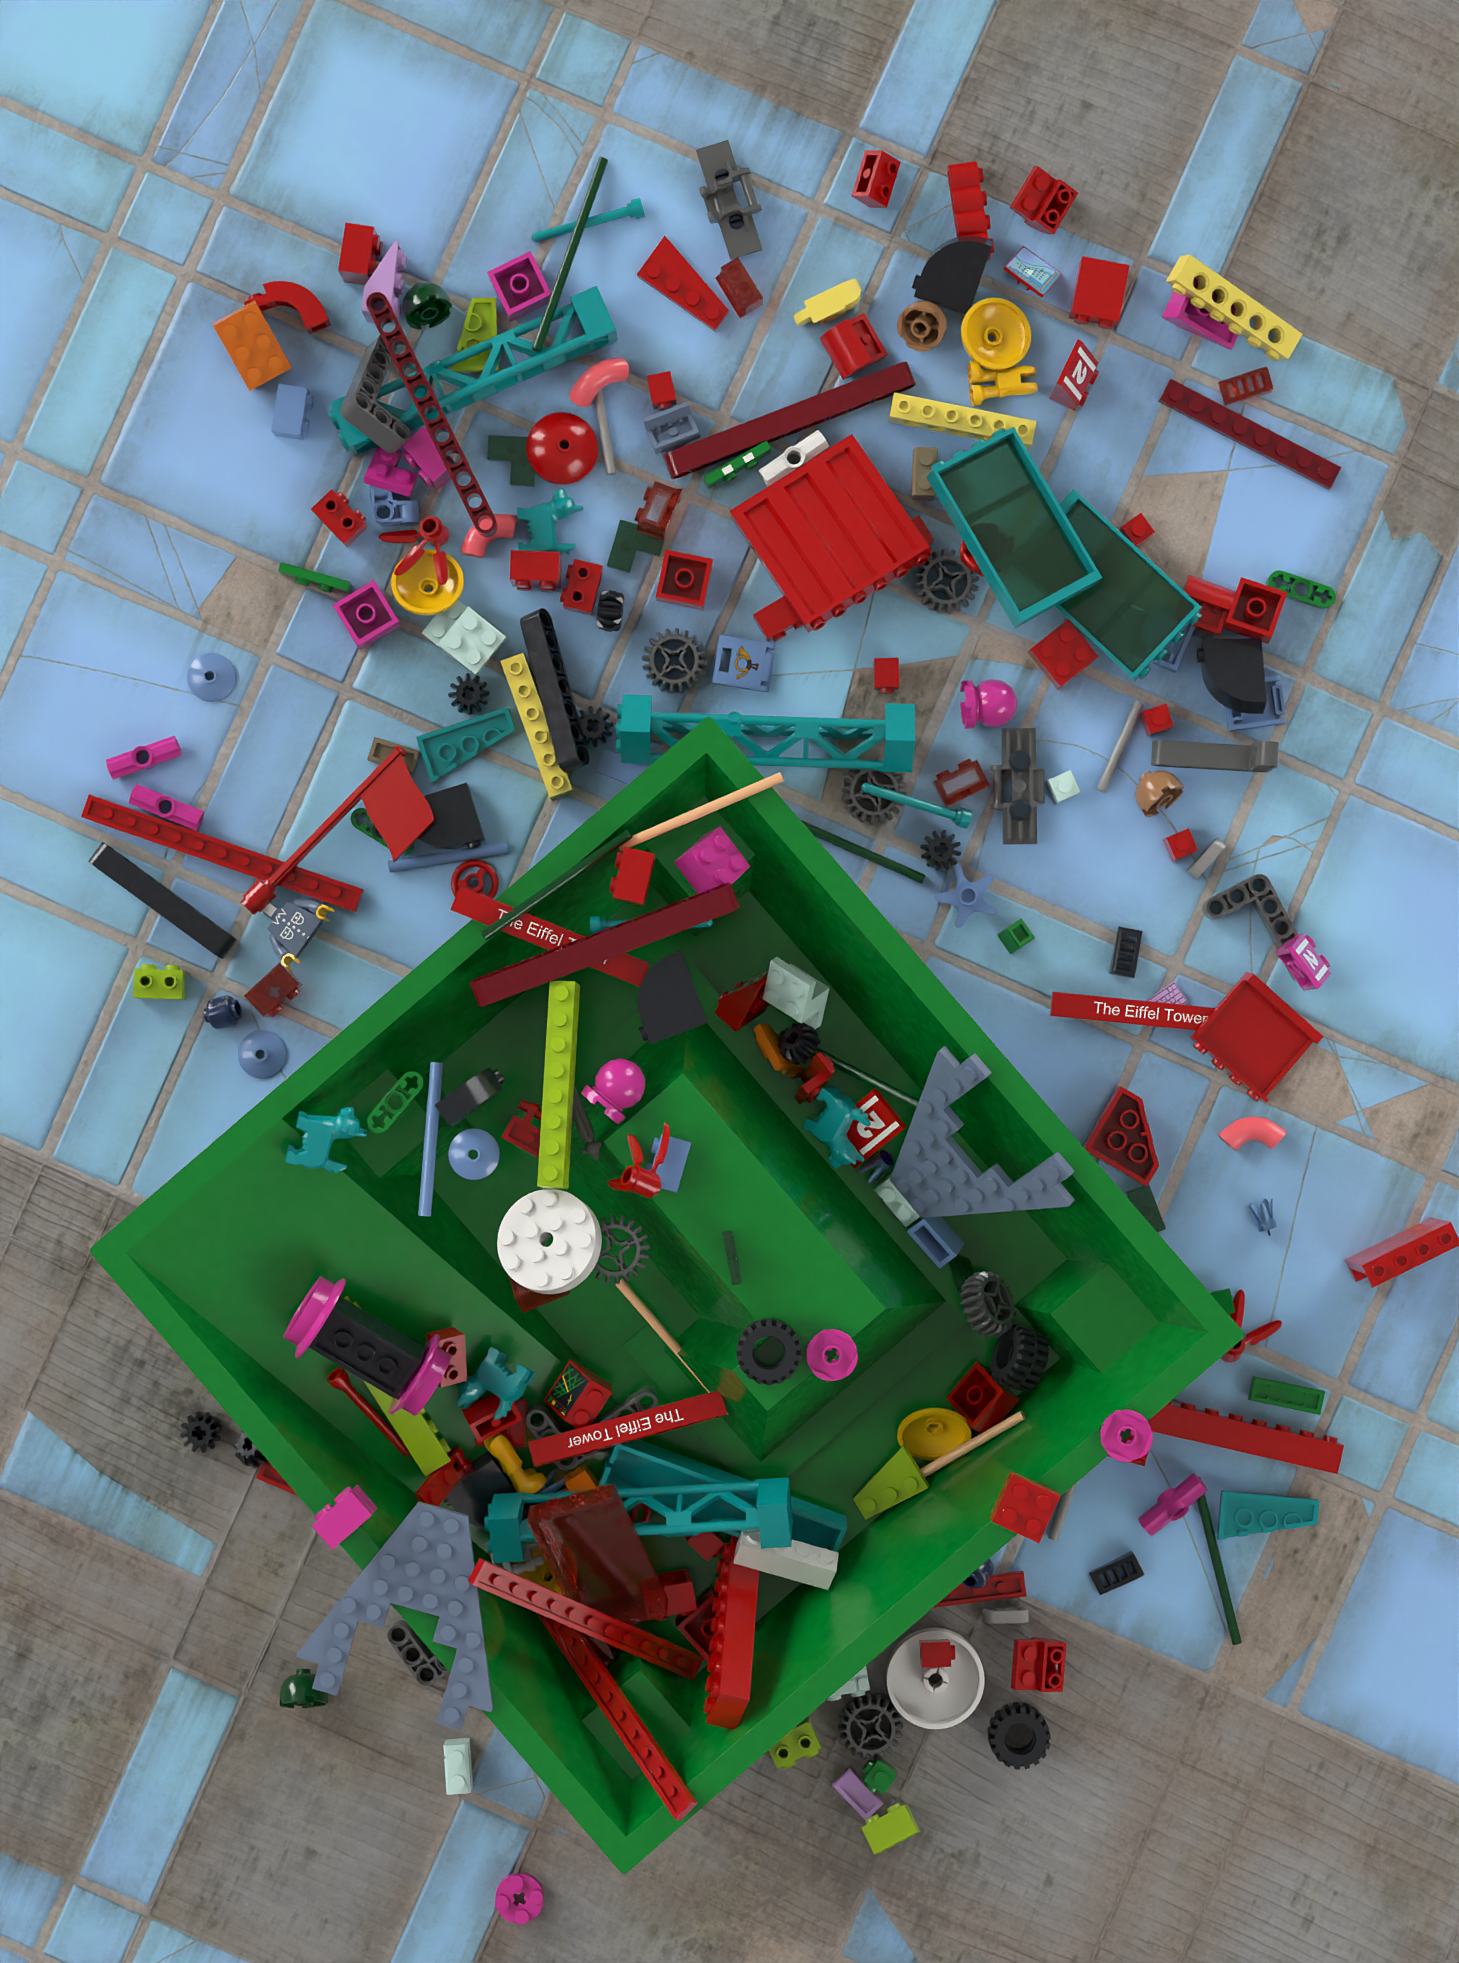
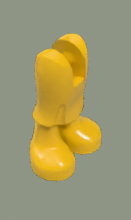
(1006, 382)
(522, 1480)

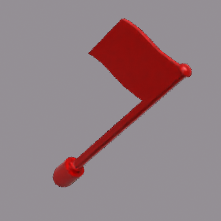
(393, 806)

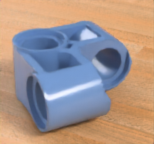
(401, 512)

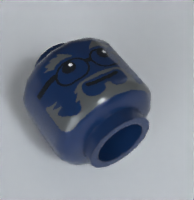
(222, 1012)
(980, 1576)

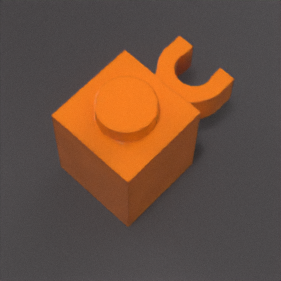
(580, 1479)

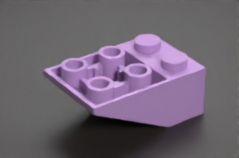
(388, 281)

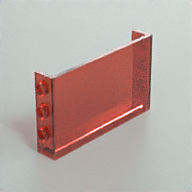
(598, 1554)

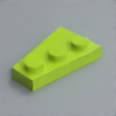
(478, 327)
(891, 1485)

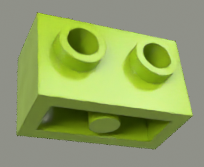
(160, 983)
(796, 1744)
(890, 1829)

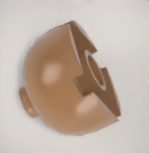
(922, 325)
(1156, 791)

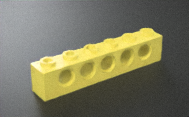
(1284, 335)
(956, 419)
(535, 725)

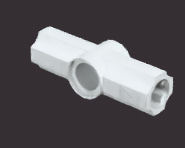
(806, 450)

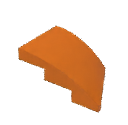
(768, 1043)

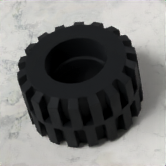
(1019, 1358)
(761, 1373)
(1033, 1750)

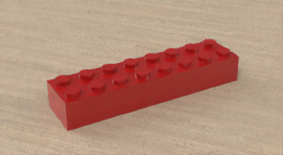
(732, 1640)

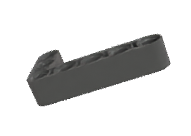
(360, 405)
(1258, 757)
(1258, 900)
(549, 1423)
(425, 1659)

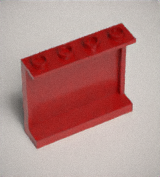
(1254, 1036)
(1403, 1251)

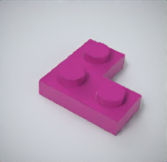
(385, 474)

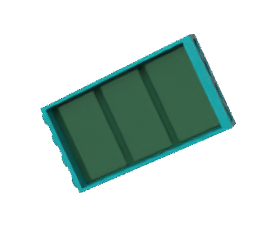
(1013, 526)
(1134, 605)

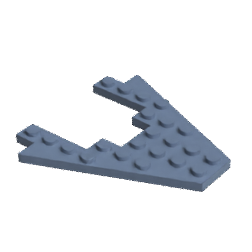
(941, 1177)
(425, 1570)

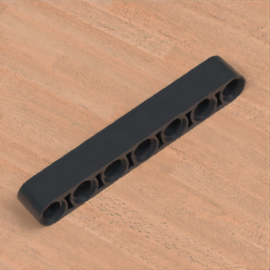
(554, 690)
(162, 900)

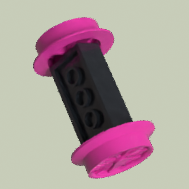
(367, 1347)

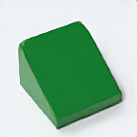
(1015, 936)

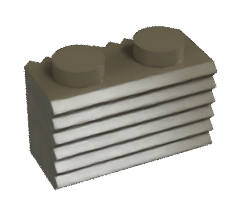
(921, 466)

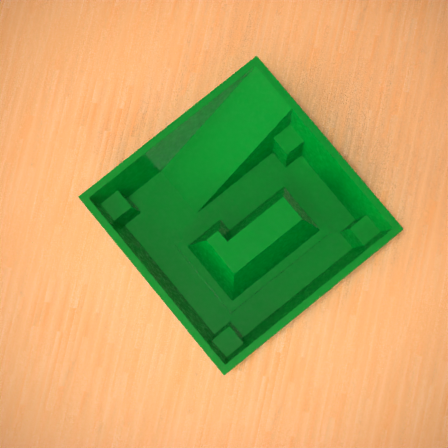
(245, 1236)

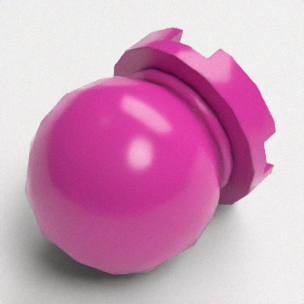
(989, 703)
(616, 1087)

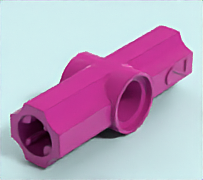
(129, 762)
(152, 802)
(1172, 1504)

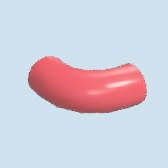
(596, 378)
(475, 544)
(1252, 1129)

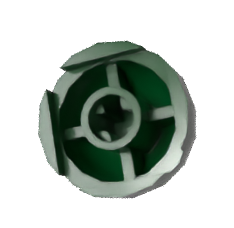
(426, 305)
(298, 1691)

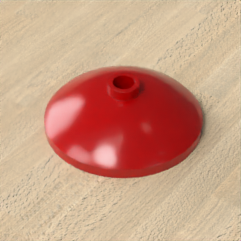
(559, 464)

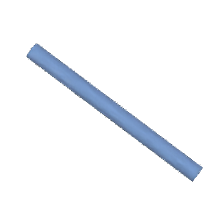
(430, 1139)

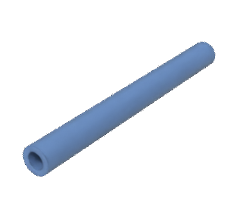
(448, 857)

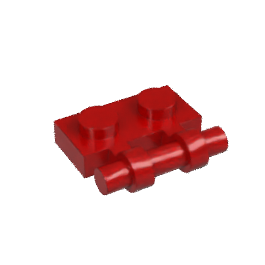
(523, 1133)

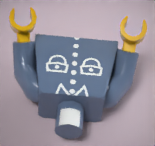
(294, 927)

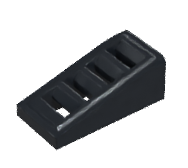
(1129, 973)
(1120, 1561)

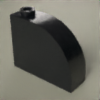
(953, 273)
(1234, 673)
(455, 819)
(668, 1000)
(471, 1096)
(477, 1490)

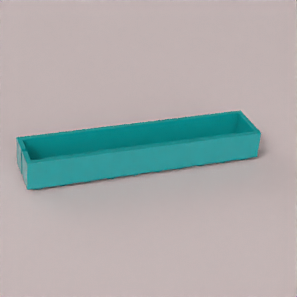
(647, 1465)

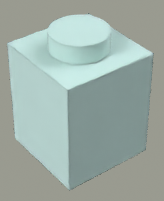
(1062, 787)

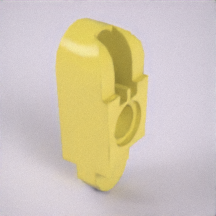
(830, 304)

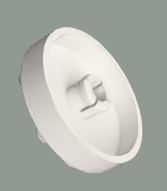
(526, 1232)
(929, 1703)

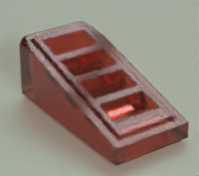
(1266, 380)

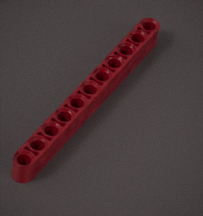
(429, 403)
(789, 420)
(604, 944)

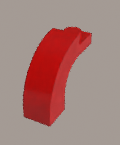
(296, 297)

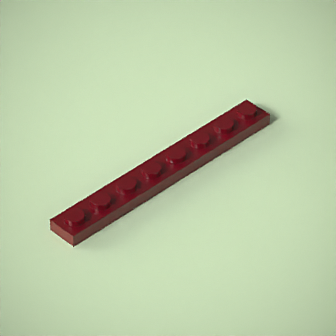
(1249, 434)

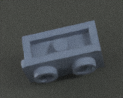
(671, 427)

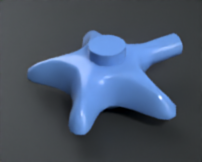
(967, 896)

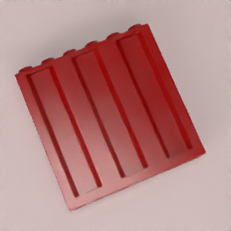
(831, 533)

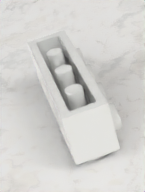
(799, 1562)

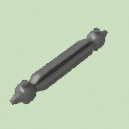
(584, 1128)

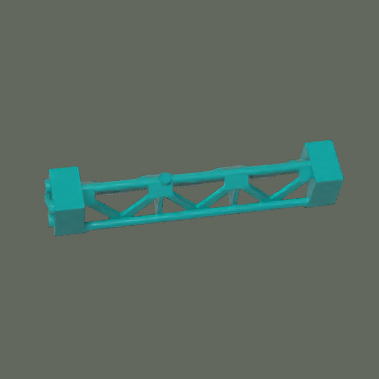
(597, 331)
(895, 730)
(771, 1518)

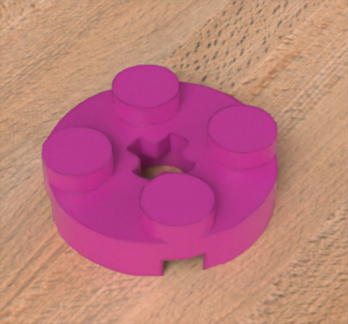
(817, 1358)
(1131, 1449)
(519, 1912)

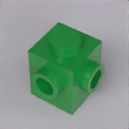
(878, 1775)

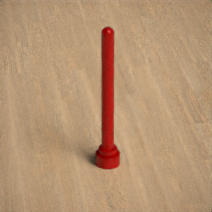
(340, 1380)

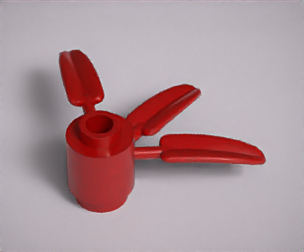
(435, 534)
(638, 1179)
(1252, 1337)

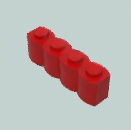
(968, 200)

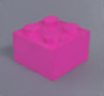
(520, 286)
(423, 454)
(367, 615)
(712, 861)
(340, 1520)

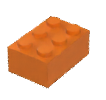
(252, 345)

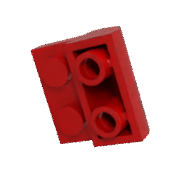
(1043, 201)
(853, 346)
(1214, 601)
(1038, 1664)

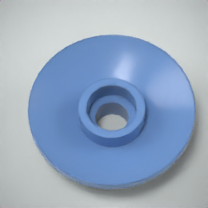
(220, 685)
(274, 1054)
(487, 1151)

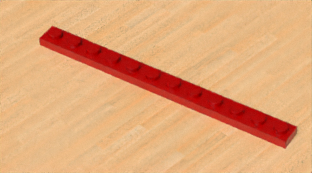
(219, 852)
(585, 1619)
(623, 1718)

